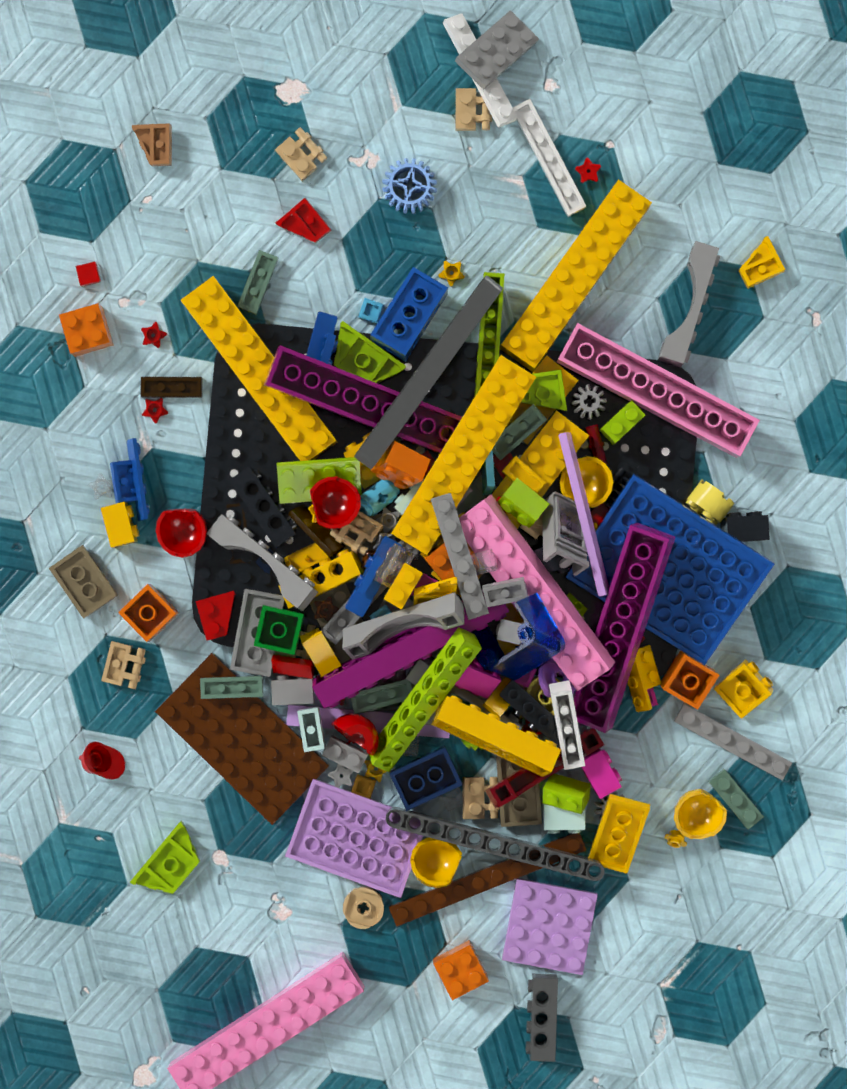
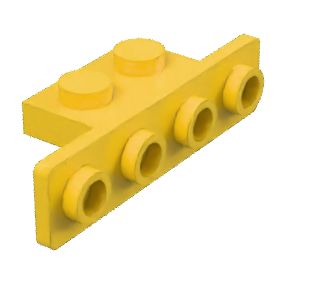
(643, 677)

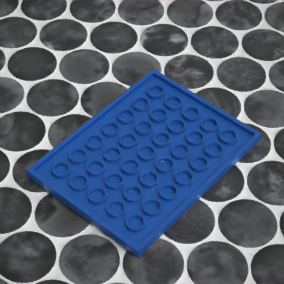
(705, 576)

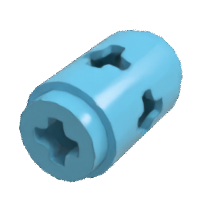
(378, 497)

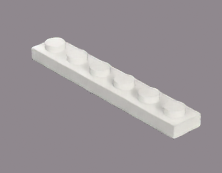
(493, 94)
(549, 158)

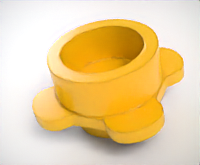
(675, 839)

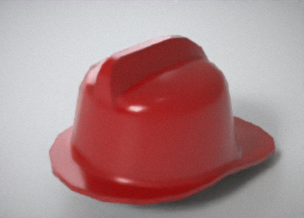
(102, 761)

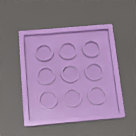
(549, 926)

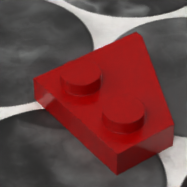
(304, 221)
(216, 614)

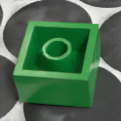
(279, 629)

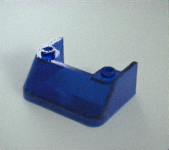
(539, 640)

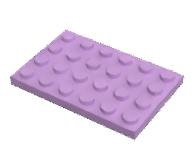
(352, 838)

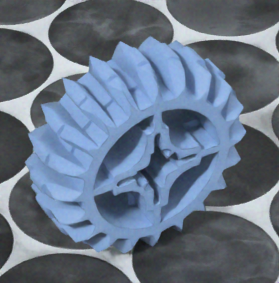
(418, 187)

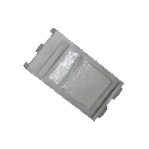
(563, 533)

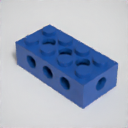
(404, 301)

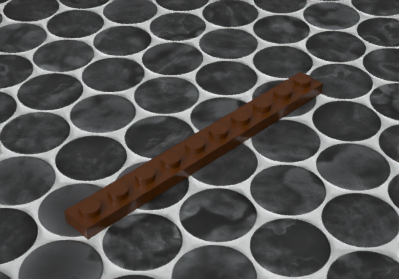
(479, 881)

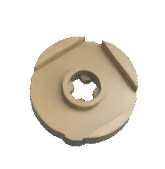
(368, 918)

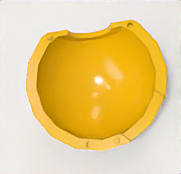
(596, 480)
(699, 814)
(435, 862)

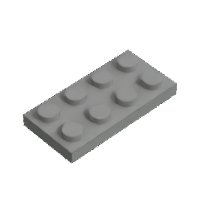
(496, 49)
(245, 655)

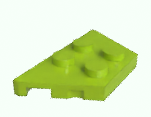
(363, 357)
(169, 863)

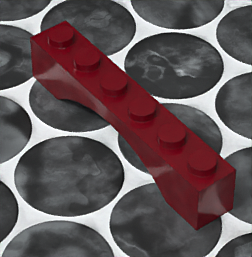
(523, 779)

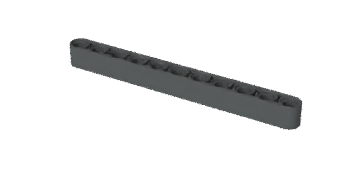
(428, 372)
(505, 843)

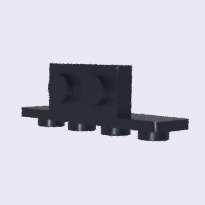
(527, 707)

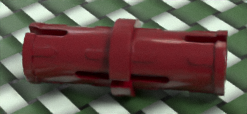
(596, 444)

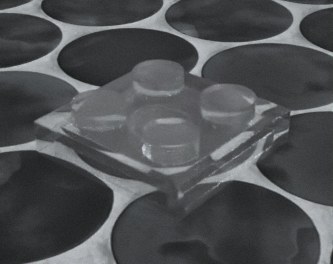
(395, 559)

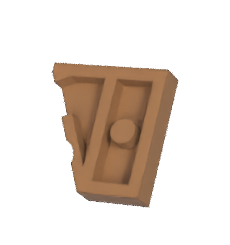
(156, 142)

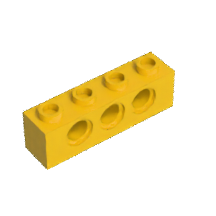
(351, 570)

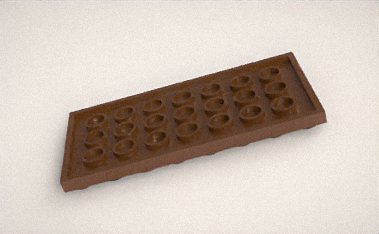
(243, 742)

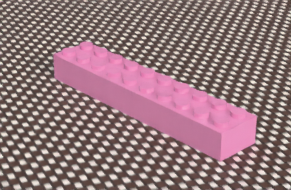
(658, 391)
(490, 528)
(267, 1025)

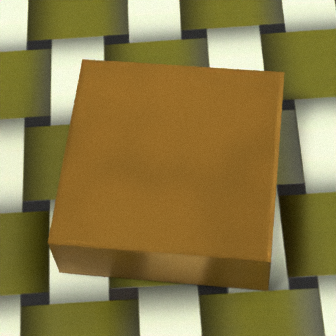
(363, 786)

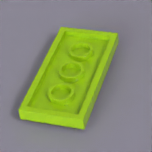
(299, 477)

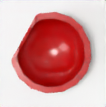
(335, 502)
(181, 531)
(358, 730)

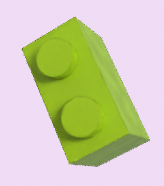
(622, 422)
(523, 503)
(566, 793)

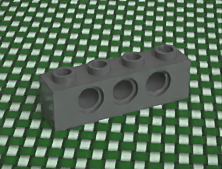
(547, 1049)

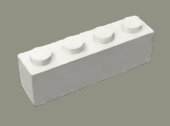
(567, 725)

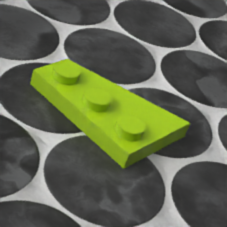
(547, 391)

